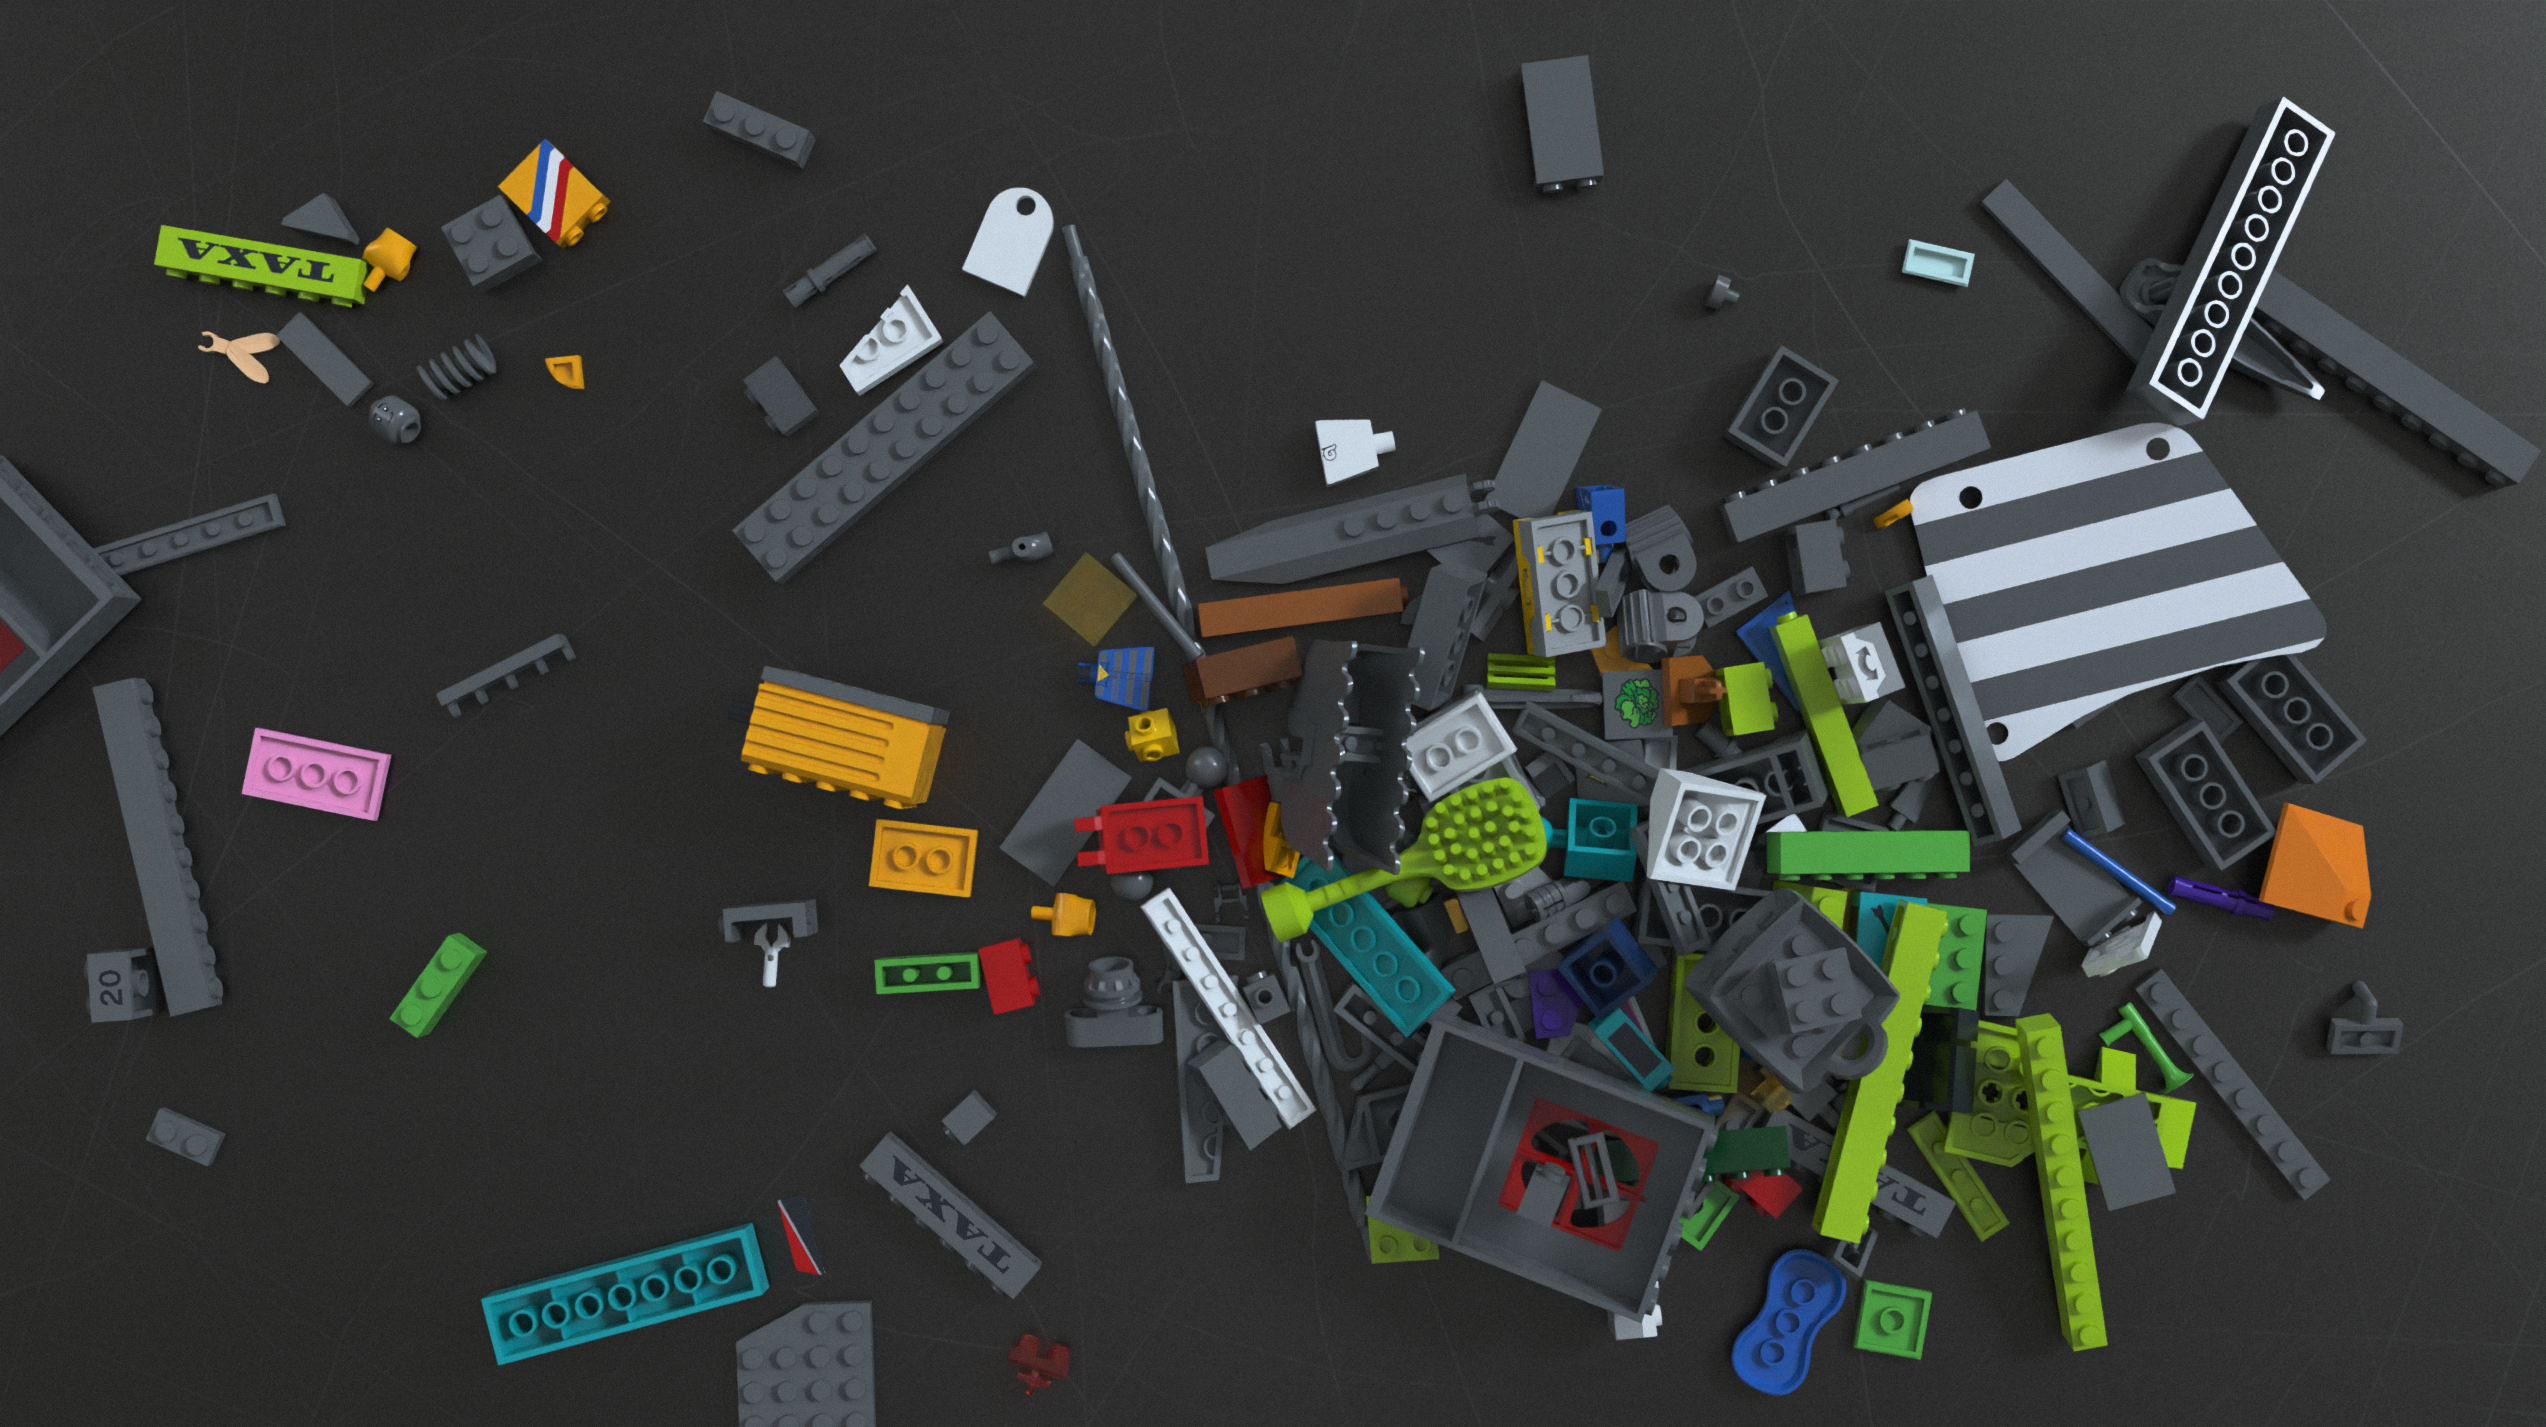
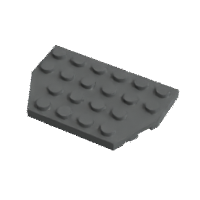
(809, 1368)

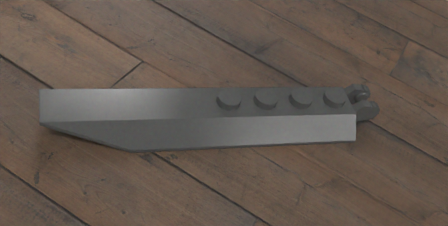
(1353, 533)

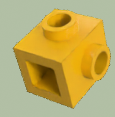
(1152, 735)

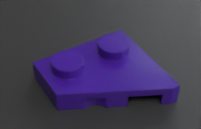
(1552, 1004)

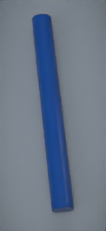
(2118, 871)

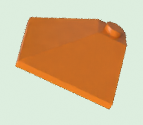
(2318, 867)

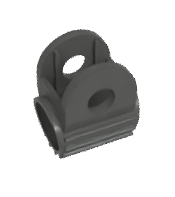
(1655, 537)
(1653, 628)

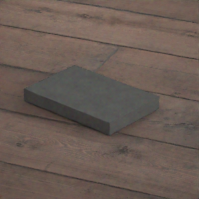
(2126, 1151)

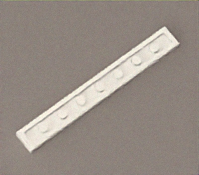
(1227, 1006)

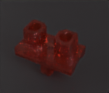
(1025, 1357)

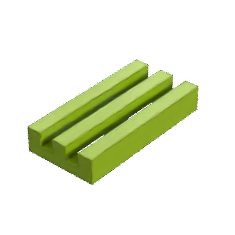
(1520, 667)

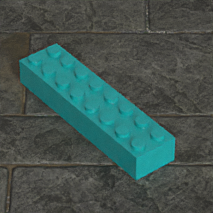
(625, 1293)

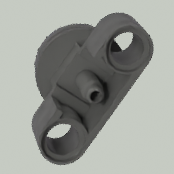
(1111, 1012)

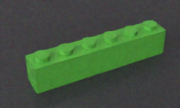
(1868, 852)

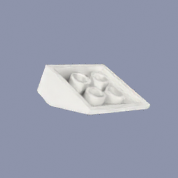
(1700, 829)

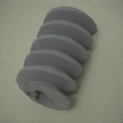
(458, 369)

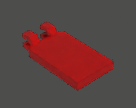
(1147, 835)

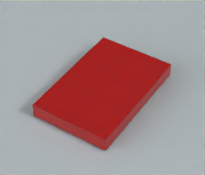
(1244, 817)

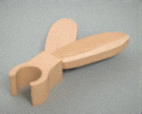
(240, 352)

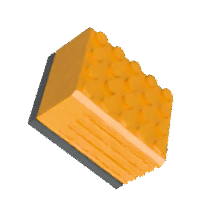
(841, 737)

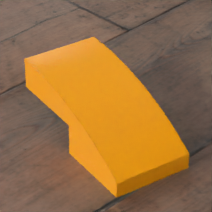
(1276, 850)

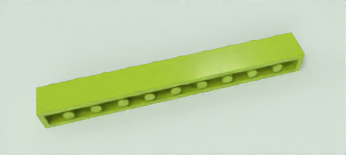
(1871, 1100)
(2061, 1181)

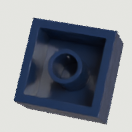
(1607, 968)

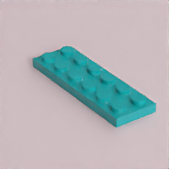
(1375, 951)

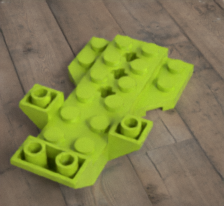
(2002, 1130)

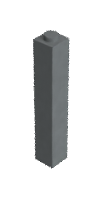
(1487, 927)

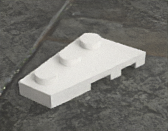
(894, 343)

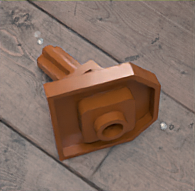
(1689, 690)

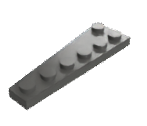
(1199, 1122)

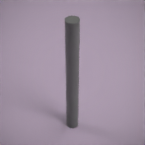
(1156, 606)

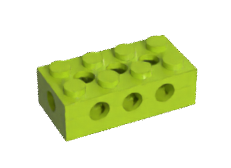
(1684, 1038)

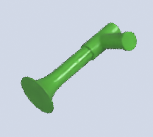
(2133, 1021)

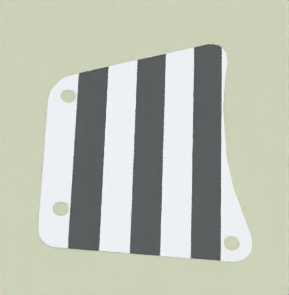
(2101, 577)

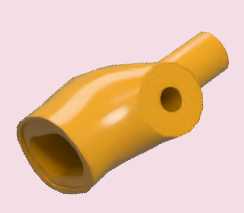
(389, 256)
(1069, 915)

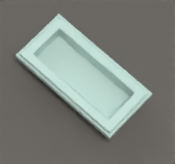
(1938, 263)

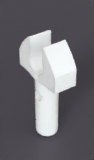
(771, 952)

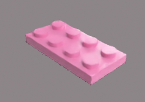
(316, 774)

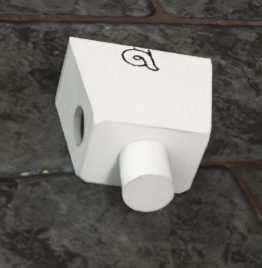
(1350, 448)

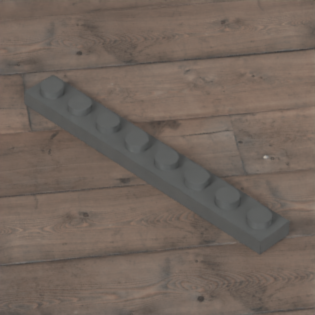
(2231, 1084)

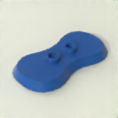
(1777, 1345)

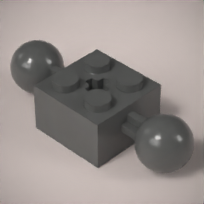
(1204, 769)

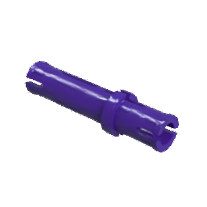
(2236, 901)

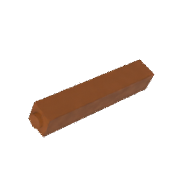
(1302, 608)

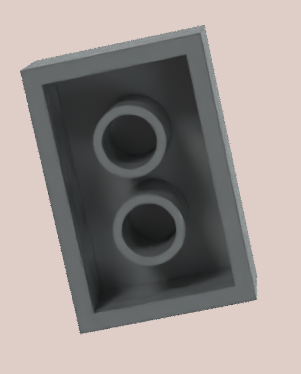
(1780, 408)

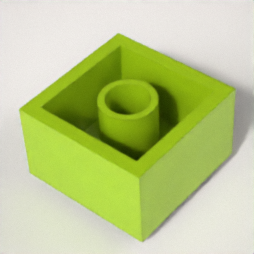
(1747, 702)

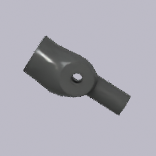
(1035, 548)

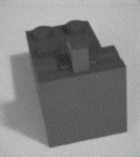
(1783, 771)

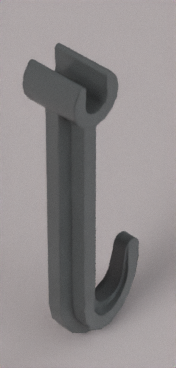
(1545, 699)
(1325, 1015)

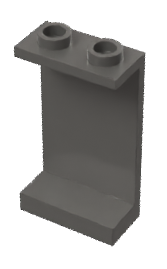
(1562, 123)
(2069, 883)

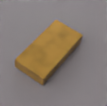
(1456, 913)

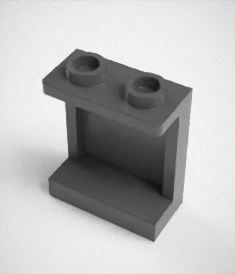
(802, 913)

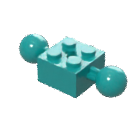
(1596, 839)

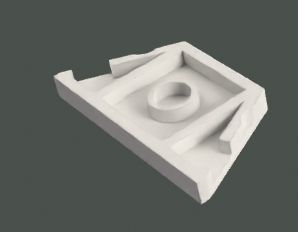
(2123, 947)

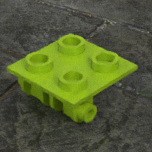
(1397, 1245)

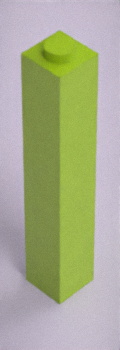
(1823, 714)

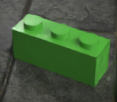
(928, 973)
(438, 985)

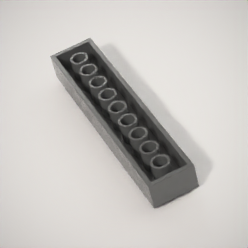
(2230, 262)
(884, 448)

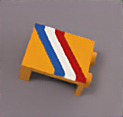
(554, 194)

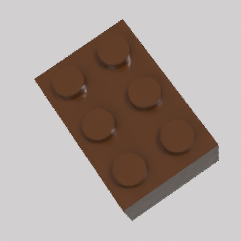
(1242, 672)

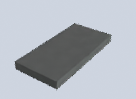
(1543, 453)
(1046, 833)

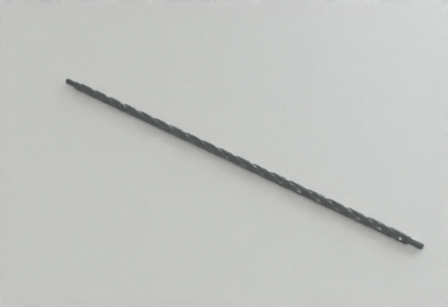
(1213, 715)

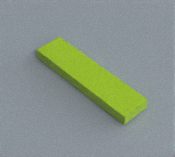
(1957, 1177)

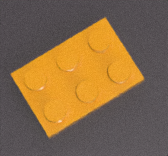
(923, 858)

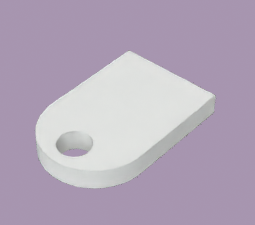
(1010, 243)

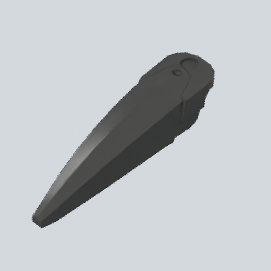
(2257, 353)

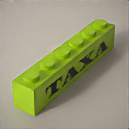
(262, 265)

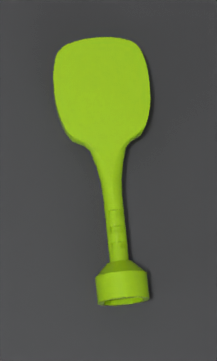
(1465, 841)

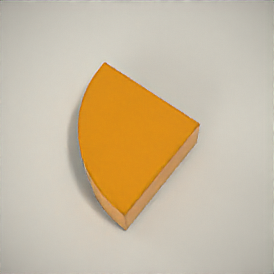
(567, 371)
(1894, 513)

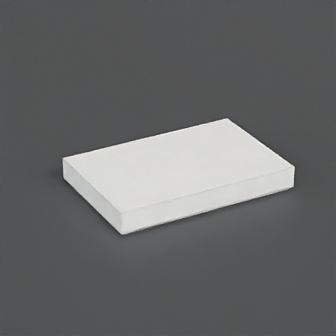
(1457, 747)

